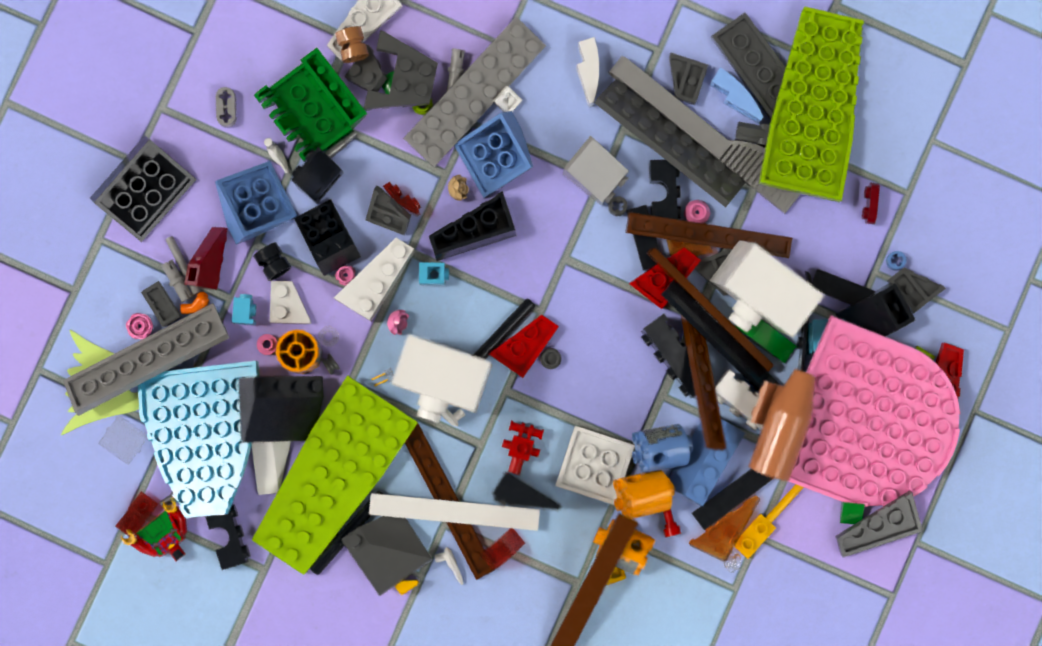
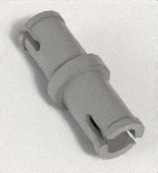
(455, 69)
(176, 280)

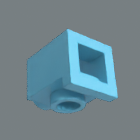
(425, 270)
(244, 310)

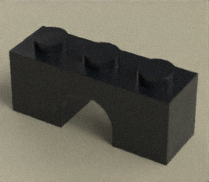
(665, 174)
(235, 551)

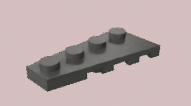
(883, 526)

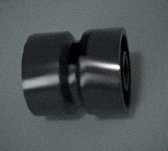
(272, 261)

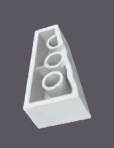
(373, 284)
(738, 397)

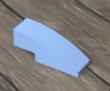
(737, 95)

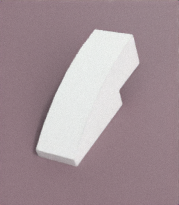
(589, 69)

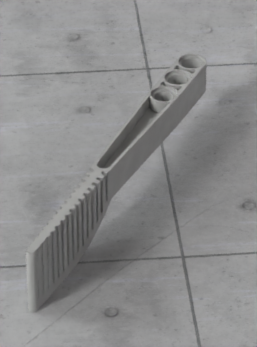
(738, 156)

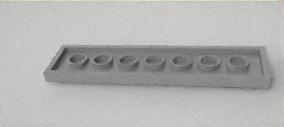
(474, 92)
(145, 359)

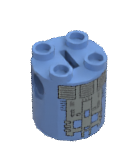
(661, 448)

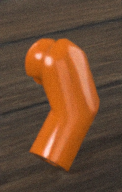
(200, 302)

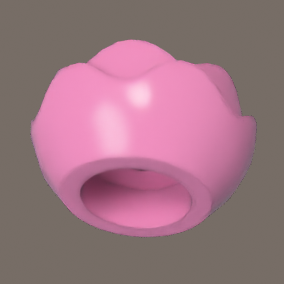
(697, 205)
(134, 321)
(397, 321)

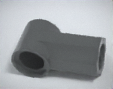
(752, 133)

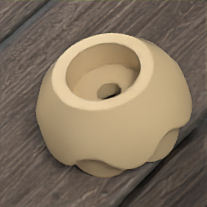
(458, 188)

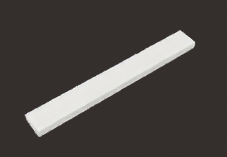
(454, 512)

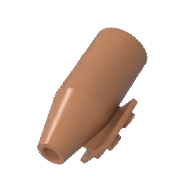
(785, 421)

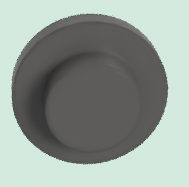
(550, 358)

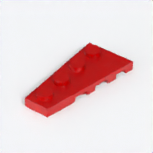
(951, 362)

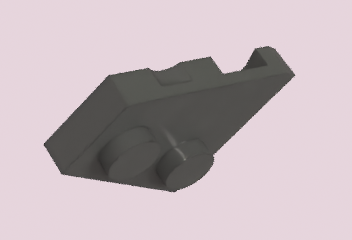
(387, 212)

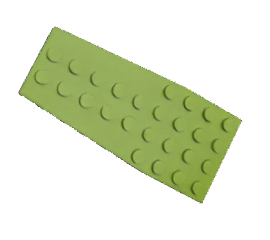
(815, 108)
(333, 474)

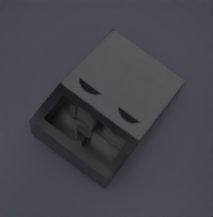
(316, 175)
(327, 237)
(879, 311)

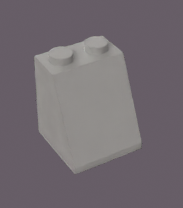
(596, 171)

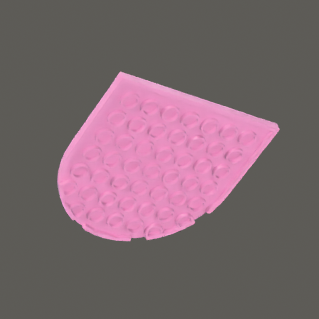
(878, 418)

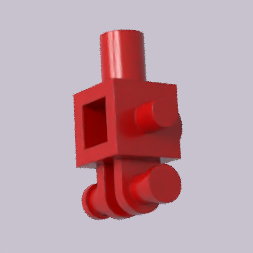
(521, 447)

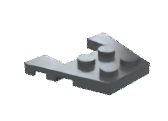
(411, 79)

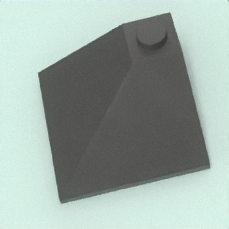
(386, 551)

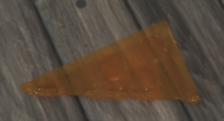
(722, 537)

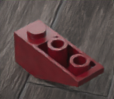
(205, 265)

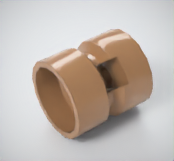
(351, 42)

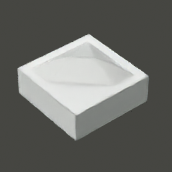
(507, 99)

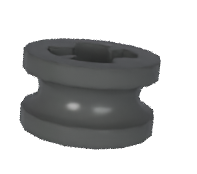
(618, 199)
(330, 364)

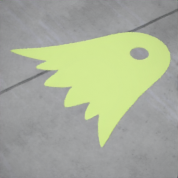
(121, 404)

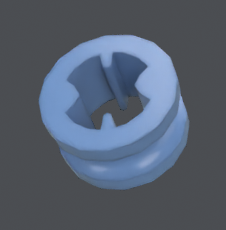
(898, 255)

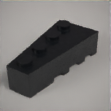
(475, 229)
(670, 351)

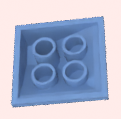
(495, 153)
(254, 202)

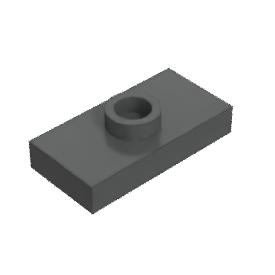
(161, 304)

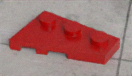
(655, 280)
(525, 346)

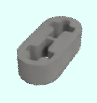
(231, 106)

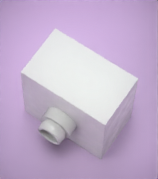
(764, 290)
(441, 377)

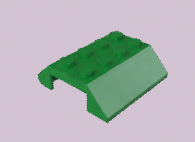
(312, 105)

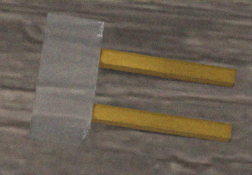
(389, 374)

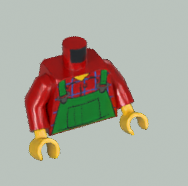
(161, 534)

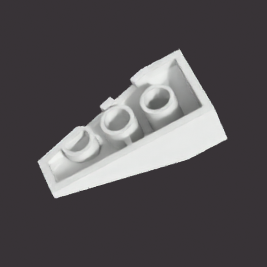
(269, 465)

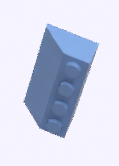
(704, 465)

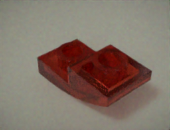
(406, 202)
(137, 514)

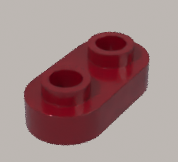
(869, 212)

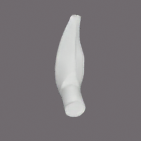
(276, 154)
(453, 418)
(448, 556)

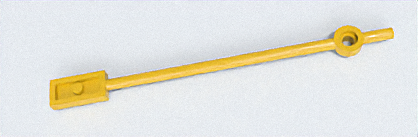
(762, 526)

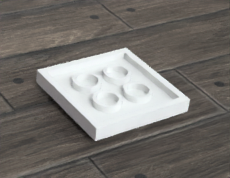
(594, 464)

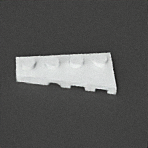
(369, 16)

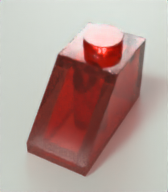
(502, 549)

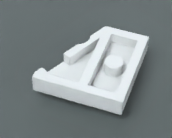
(286, 304)

